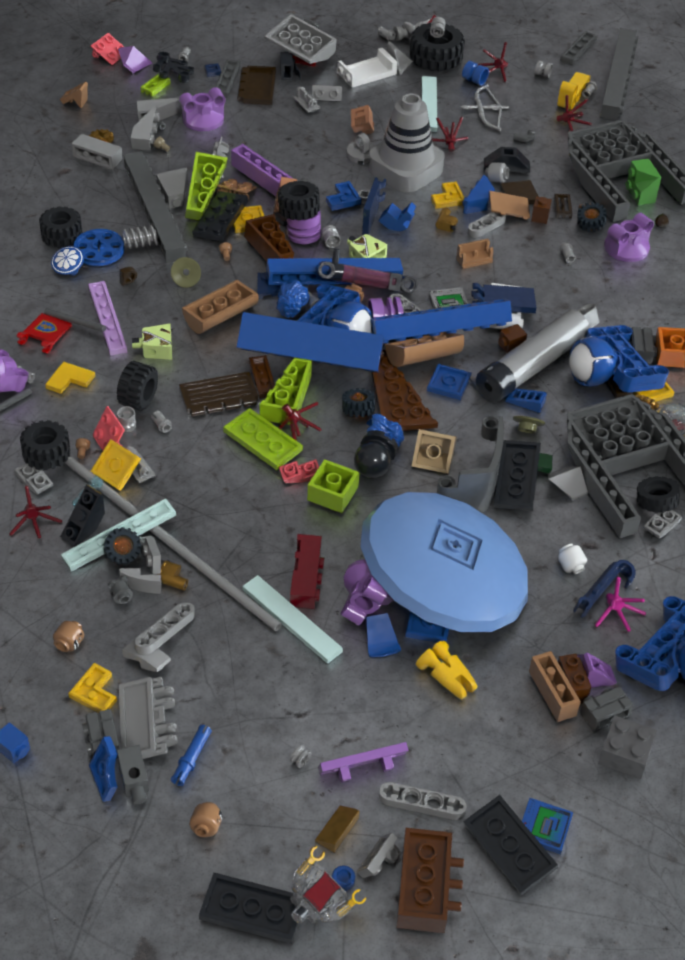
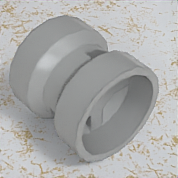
(437, 27)
(401, 32)
(543, 69)
(330, 236)
(126, 417)

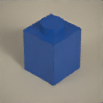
(13, 743)

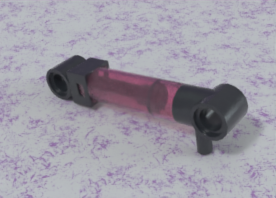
(365, 276)

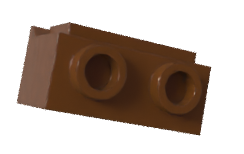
(576, 675)

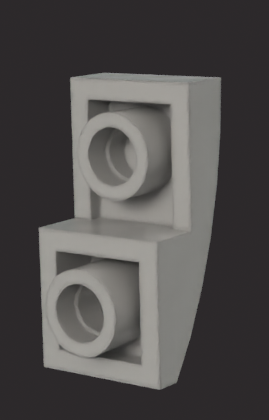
(33, 478)
(662, 523)
(143, 583)
(152, 662)

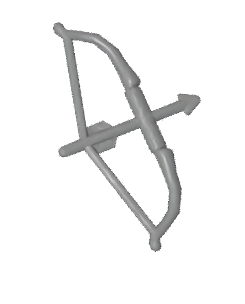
(480, 107)

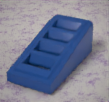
(531, 399)

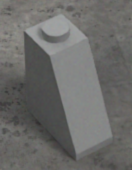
(174, 186)

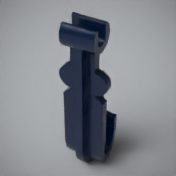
(621, 566)

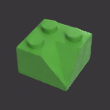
(643, 181)

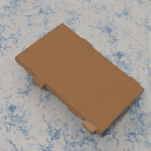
(509, 204)

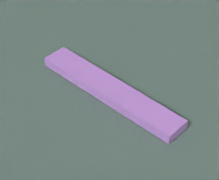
(107, 316)

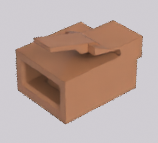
(362, 120)

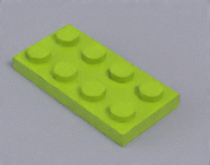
(263, 438)

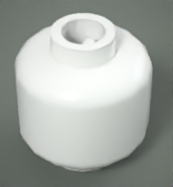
(572, 558)

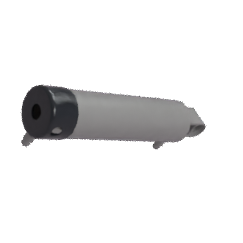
(535, 353)

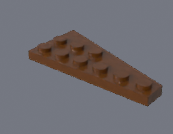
(398, 398)

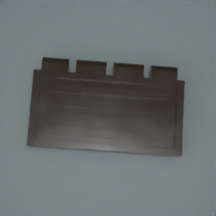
(257, 85)
(217, 393)

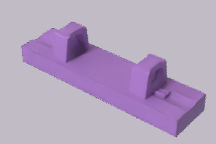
(343, 764)

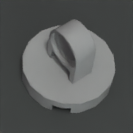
(359, 149)

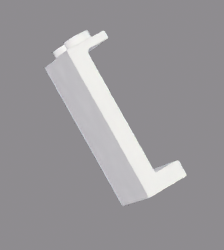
(368, 70)

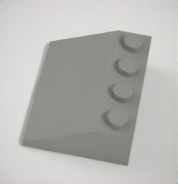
(302, 40)

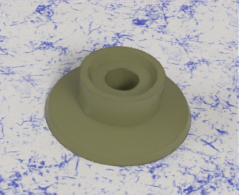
(178, 275)
(528, 424)

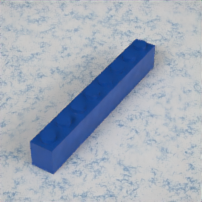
(304, 269)
(443, 320)

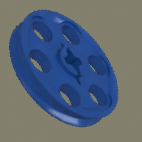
(106, 246)

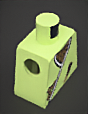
(366, 247)
(155, 342)

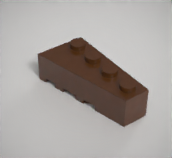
(267, 238)

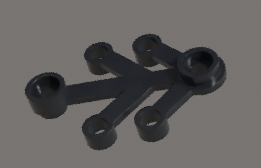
(164, 58)

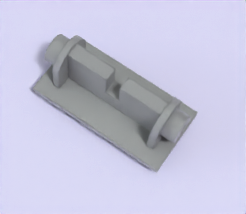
(327, 92)
(306, 100)
(220, 148)
(143, 470)

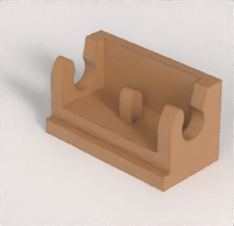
(474, 253)

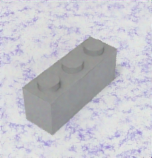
(97, 151)

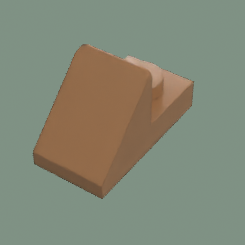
(78, 94)

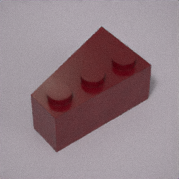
(306, 572)

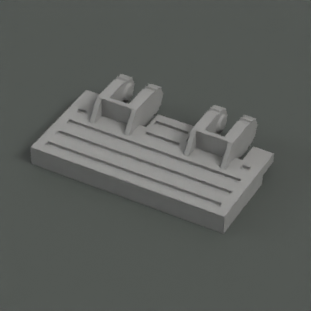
(140, 712)

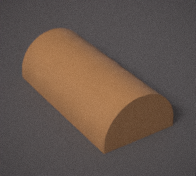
(219, 306)
(424, 349)

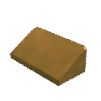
(337, 827)

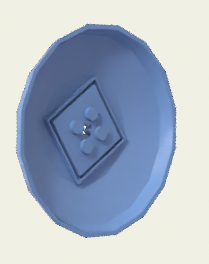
(459, 588)

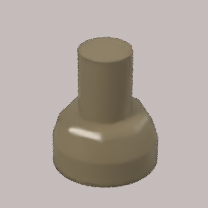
(160, 143)

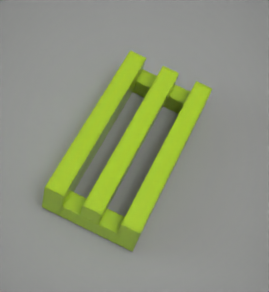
(155, 85)

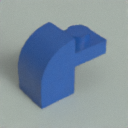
(397, 219)

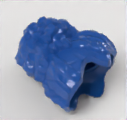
(292, 298)
(391, 428)

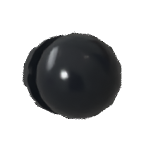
(375, 454)

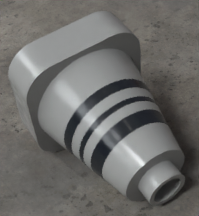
(407, 150)

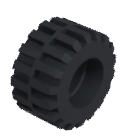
(299, 200)
(60, 226)
(137, 385)
(45, 445)

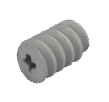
(139, 236)

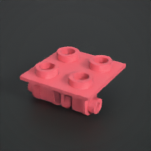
(107, 48)
(108, 429)

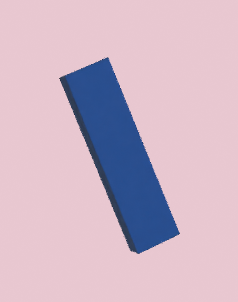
(310, 342)

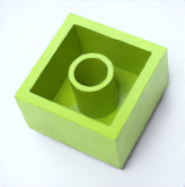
(333, 486)

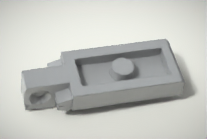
(152, 553)

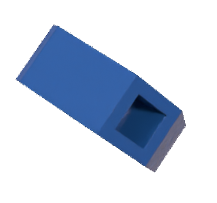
(478, 197)

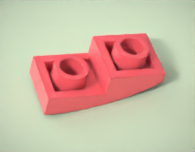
(298, 473)

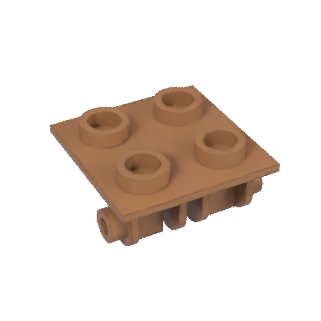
(233, 186)

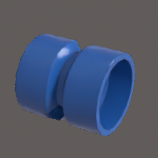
(475, 73)

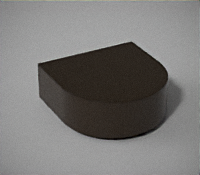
(127, 275)

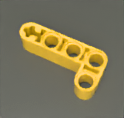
(572, 89)

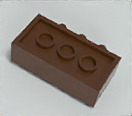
(427, 880)

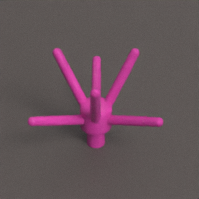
(617, 603)

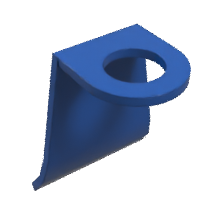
(381, 636)

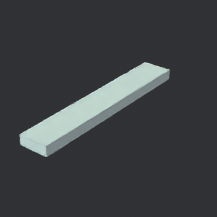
(429, 96)
(139, 523)
(292, 619)

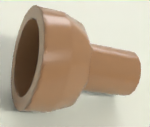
(225, 249)
(82, 446)

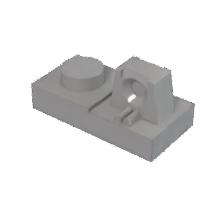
(383, 850)

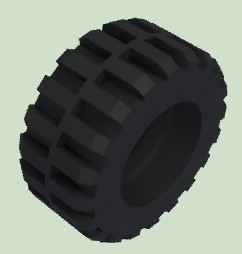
(439, 52)

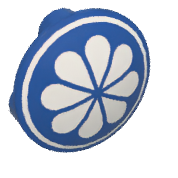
(67, 260)

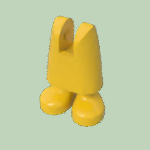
(449, 673)

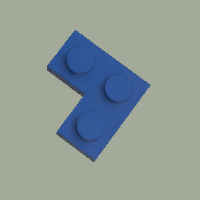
(346, 197)

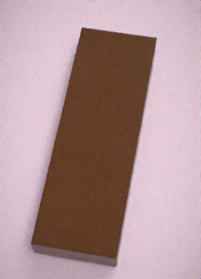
(262, 375)

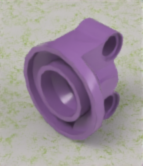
(203, 110)
(630, 239)
(11, 376)
(364, 593)

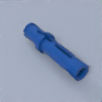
(187, 762)

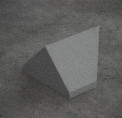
(402, 59)
(570, 481)

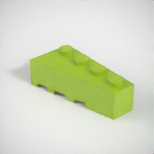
(204, 180)
(288, 390)

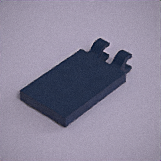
(372, 205)
(521, 298)

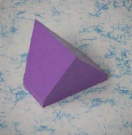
(133, 59)
(597, 671)

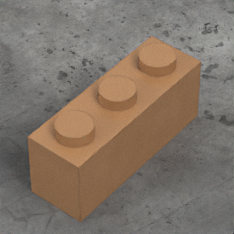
(554, 686)

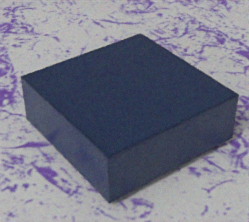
(212, 70)

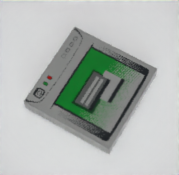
(447, 297)

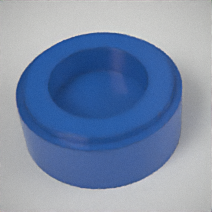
(344, 877)

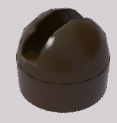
(661, 220)

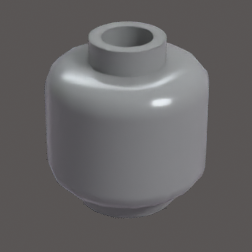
(497, 172)

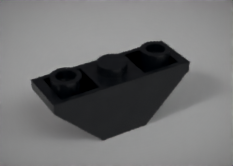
(511, 157)
(84, 517)

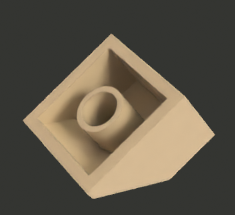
(434, 451)

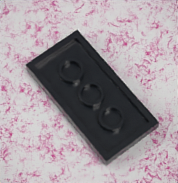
(220, 216)
(517, 475)
(510, 845)
(249, 908)

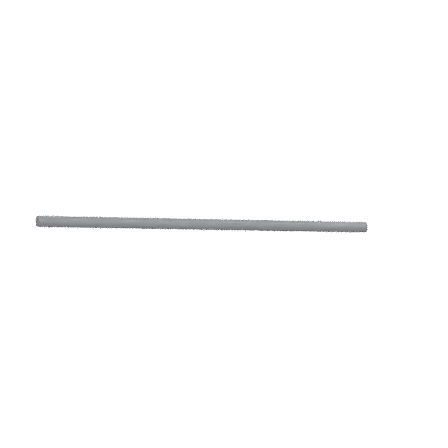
(194, 560)

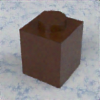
(541, 210)
(511, 337)

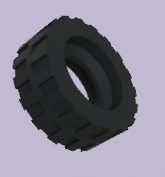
(658, 485)

